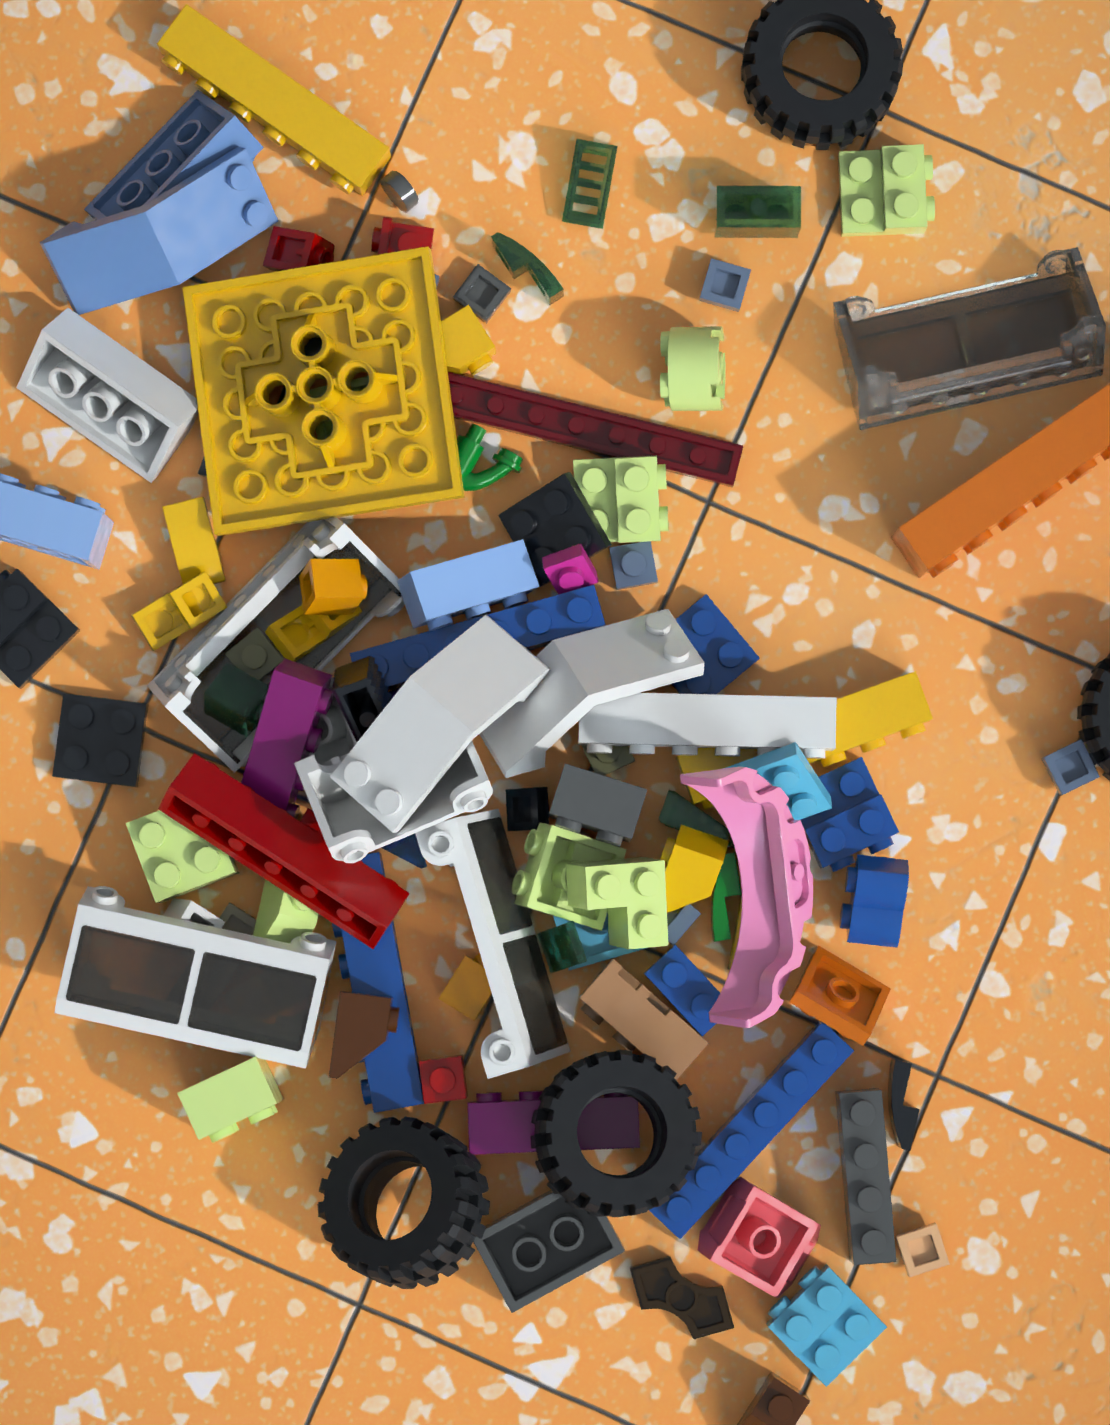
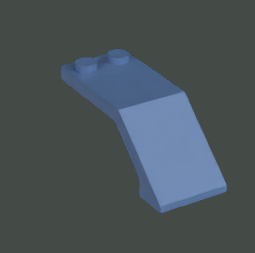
(163, 239)

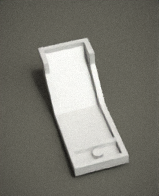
(588, 672)
(436, 720)

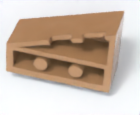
(641, 1019)

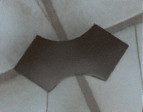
(698, 1306)

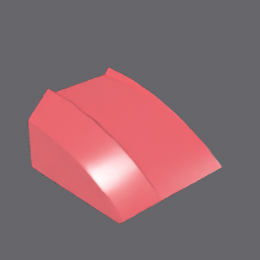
(758, 1237)

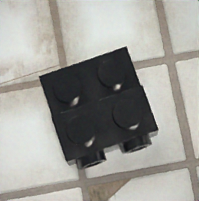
(30, 628)

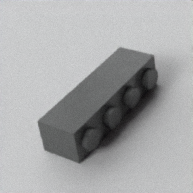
(865, 1176)

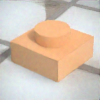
(922, 1249)

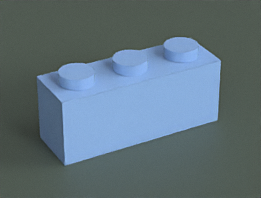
(468, 585)

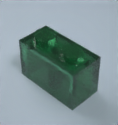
(757, 211)

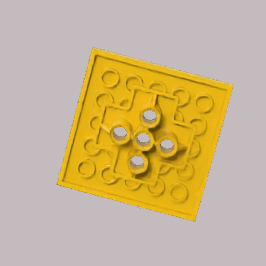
(387, 442)

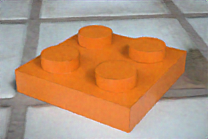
(840, 996)

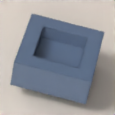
(725, 285)
(633, 565)
(1070, 767)
(680, 921)

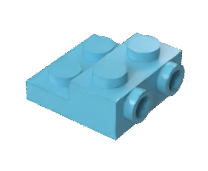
(795, 776)
(824, 1323)

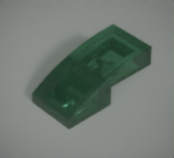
(520, 260)
(561, 947)

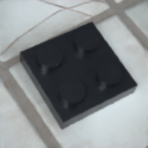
(554, 521)
(100, 740)

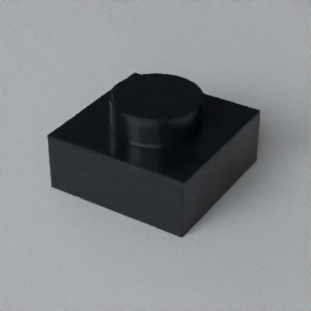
(526, 808)

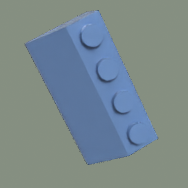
(183, 146)

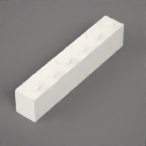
(711, 722)

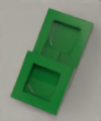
(725, 886)

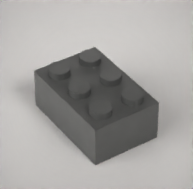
(597, 805)
(544, 1247)

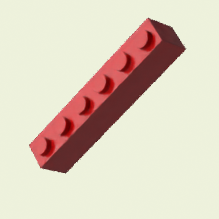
(282, 850)

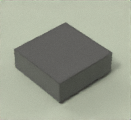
(482, 293)

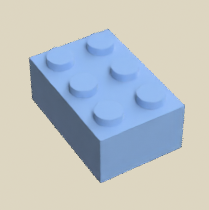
(51, 525)

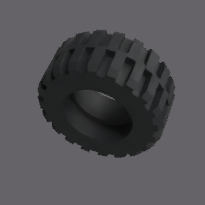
(812, 119)
(672, 1134)
(361, 1176)

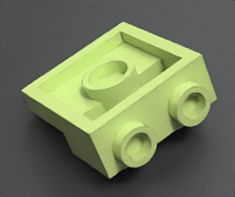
(885, 191)
(625, 496)
(544, 879)

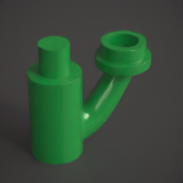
(469, 454)

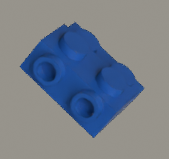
(855, 820)

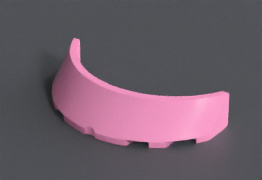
(774, 890)

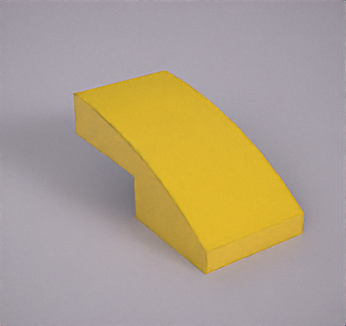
(193, 540)
(179, 611)
(300, 633)

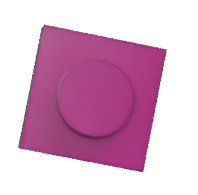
(570, 569)

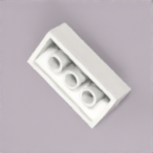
(108, 394)

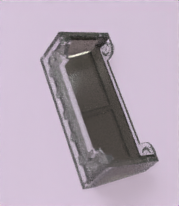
(971, 343)

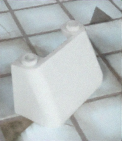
(355, 832)

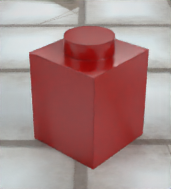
(443, 1079)

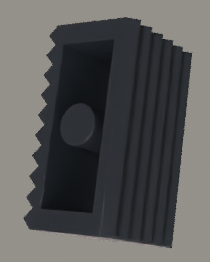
(360, 693)

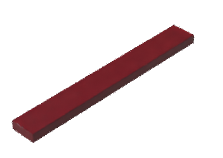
(593, 429)

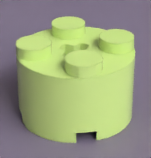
(694, 368)

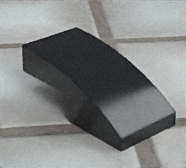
(902, 1117)

